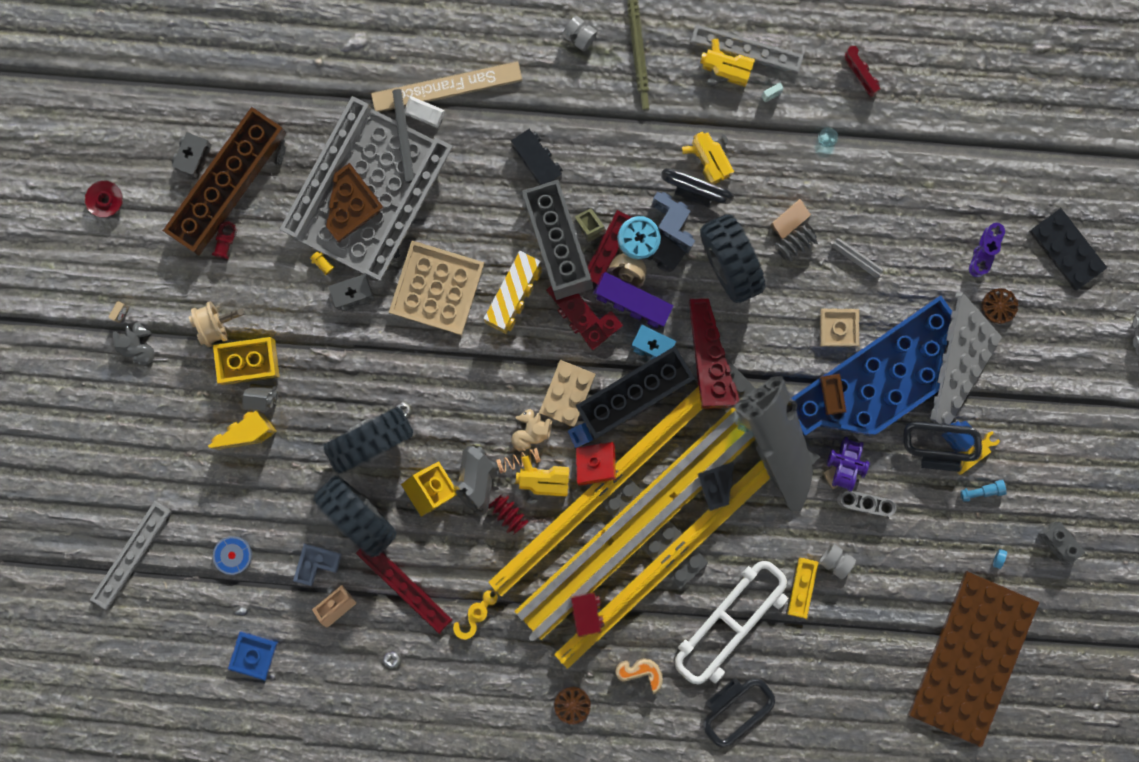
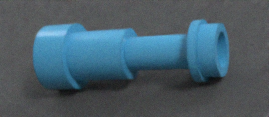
(997, 488)

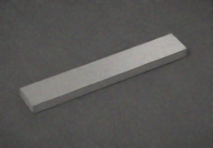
(736, 46)
(130, 555)

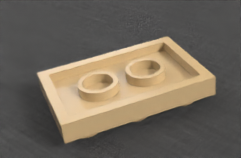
(567, 389)

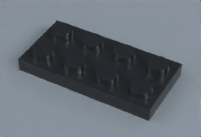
(1068, 249)

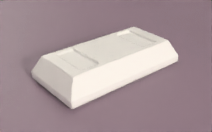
(424, 112)

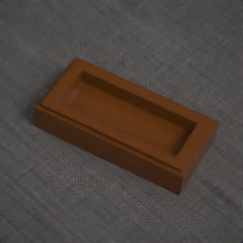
(833, 394)

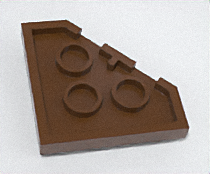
(350, 203)

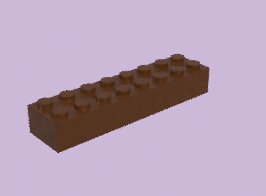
(225, 181)

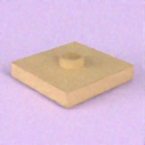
(839, 328)

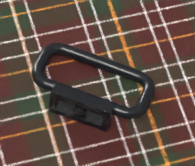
(696, 189)
(939, 459)
(725, 698)

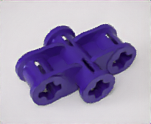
(987, 249)
(847, 464)

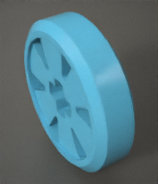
(650, 240)

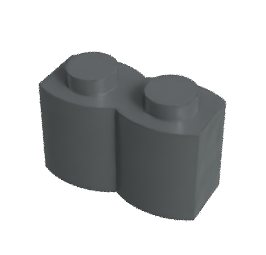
(259, 397)

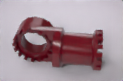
(224, 241)

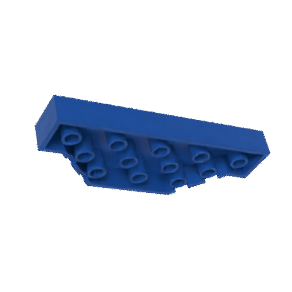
(884, 376)

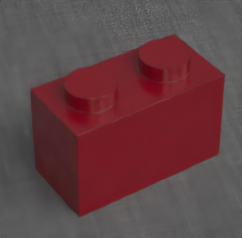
(586, 614)

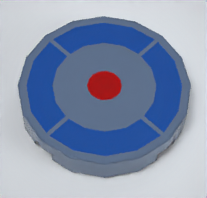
(232, 555)

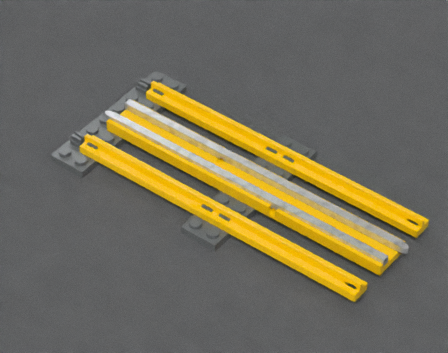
(638, 522)

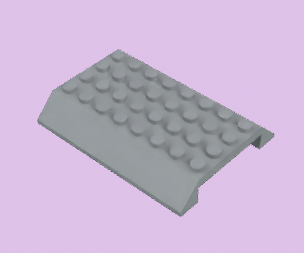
(373, 149)

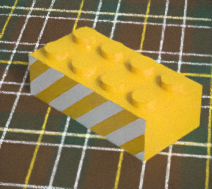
(512, 292)

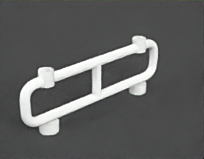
(776, 598)

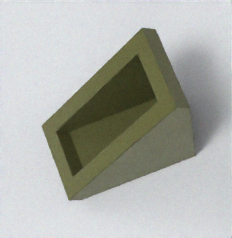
(590, 225)

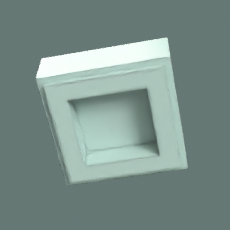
(772, 92)

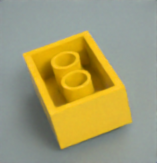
(246, 361)

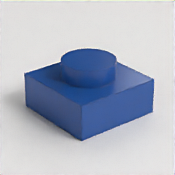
(580, 435)

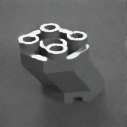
(475, 479)

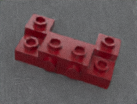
(584, 320)

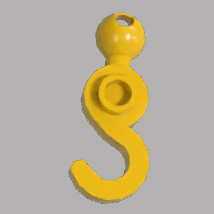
(476, 613)

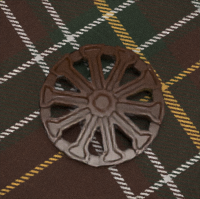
(999, 306)
(572, 705)

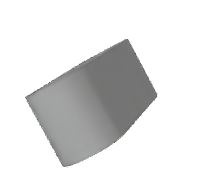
(875, 507)

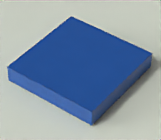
(252, 655)

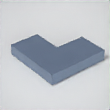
(312, 559)

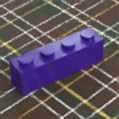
(633, 300)

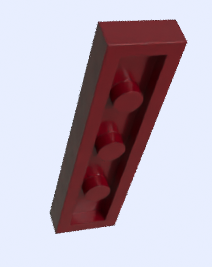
(607, 248)

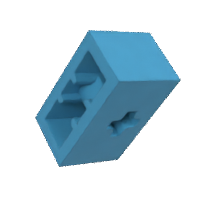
(647, 335)

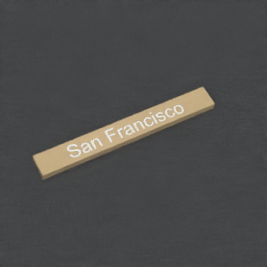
(451, 85)

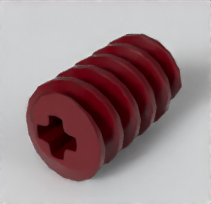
(508, 514)

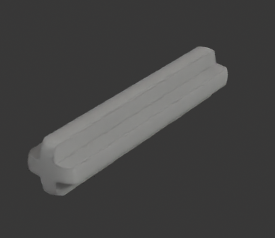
(857, 257)

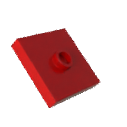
(596, 463)

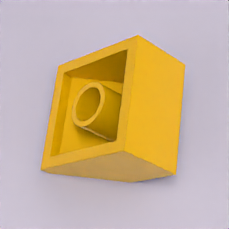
(429, 488)

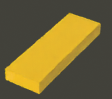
(802, 588)

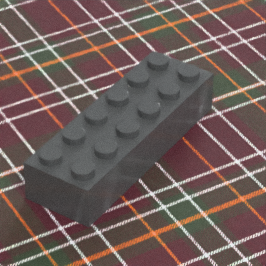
(557, 239)

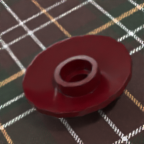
(97, 193)

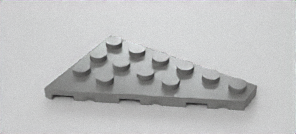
(968, 351)

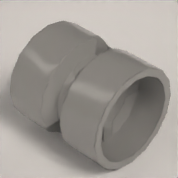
(579, 33)
(836, 560)

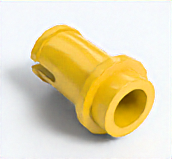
(318, 259)

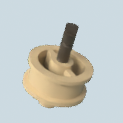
(210, 323)

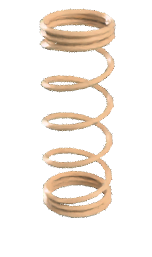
(536, 456)

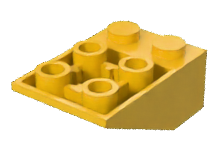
(251, 430)

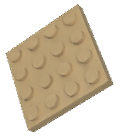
(436, 287)

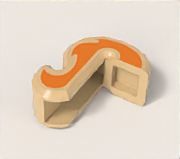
(639, 669)

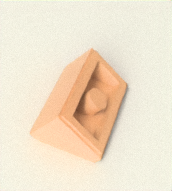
(790, 219)
(334, 606)

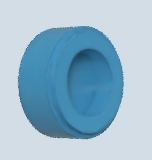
(999, 558)

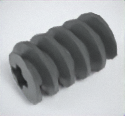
(796, 242)

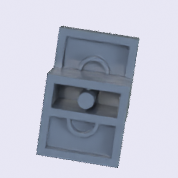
(674, 219)

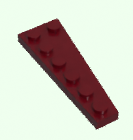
(713, 372)

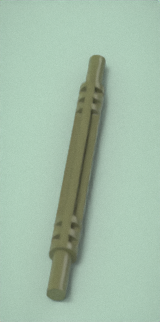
(638, 52)

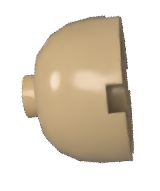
(628, 270)

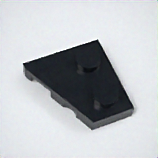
(717, 485)

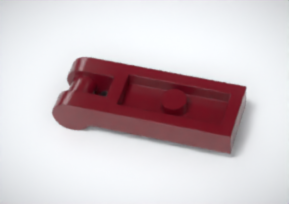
(861, 71)

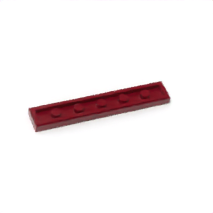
(407, 590)

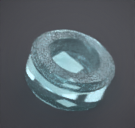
(827, 137)

